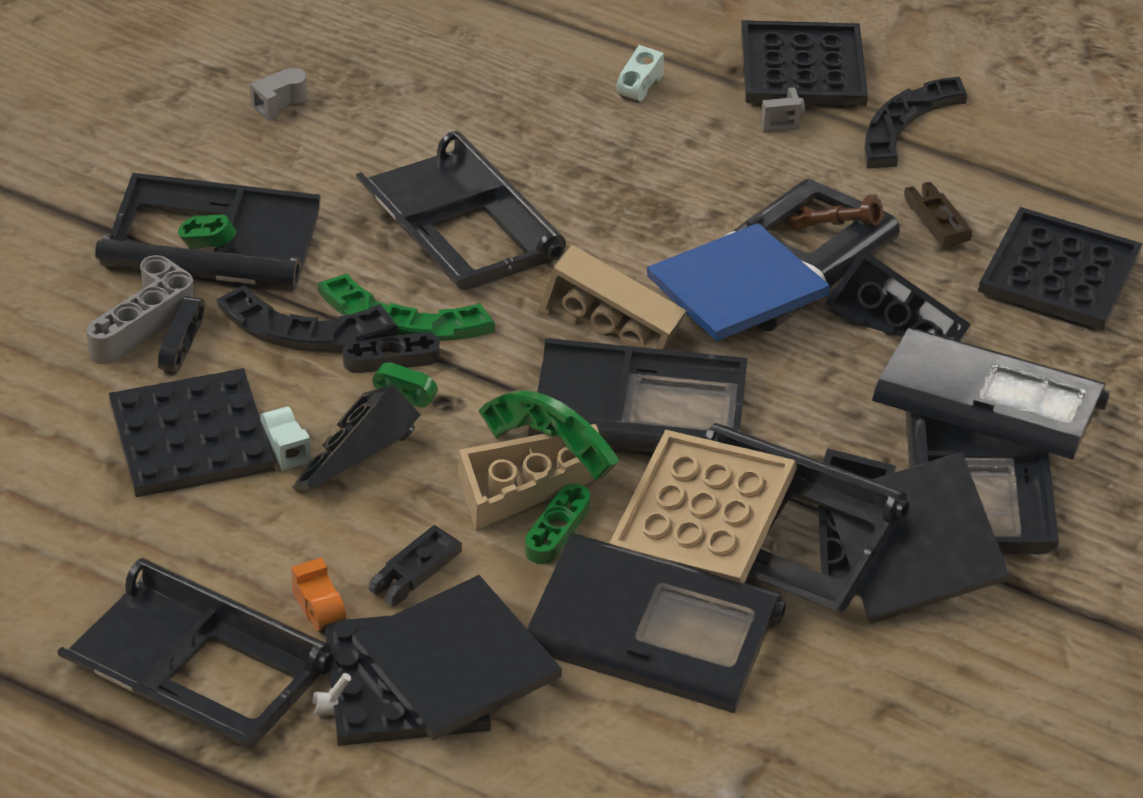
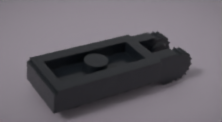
(415, 564)

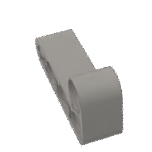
(142, 313)

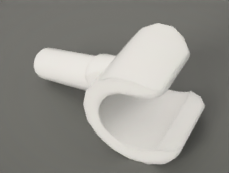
(326, 701)

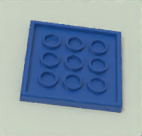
(737, 281)

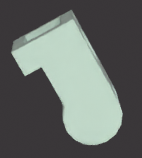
(638, 77)
(283, 434)

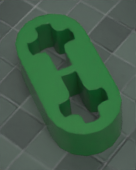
(206, 231)
(413, 385)

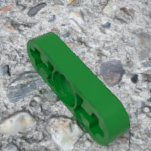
(557, 536)

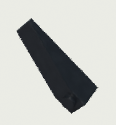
(888, 302)
(366, 428)
(831, 551)

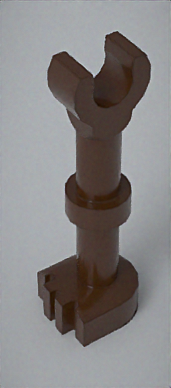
(869, 213)

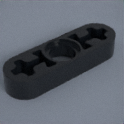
(181, 334)
(367, 347)

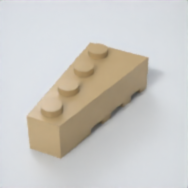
(610, 301)
(516, 475)

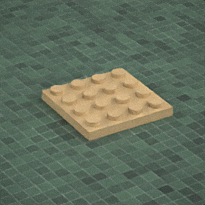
(705, 504)

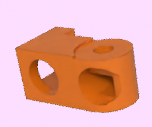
(317, 594)

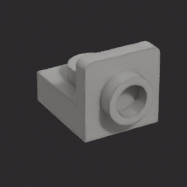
(782, 113)

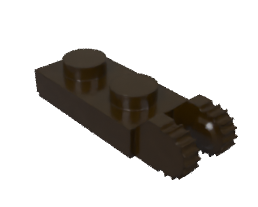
(938, 215)

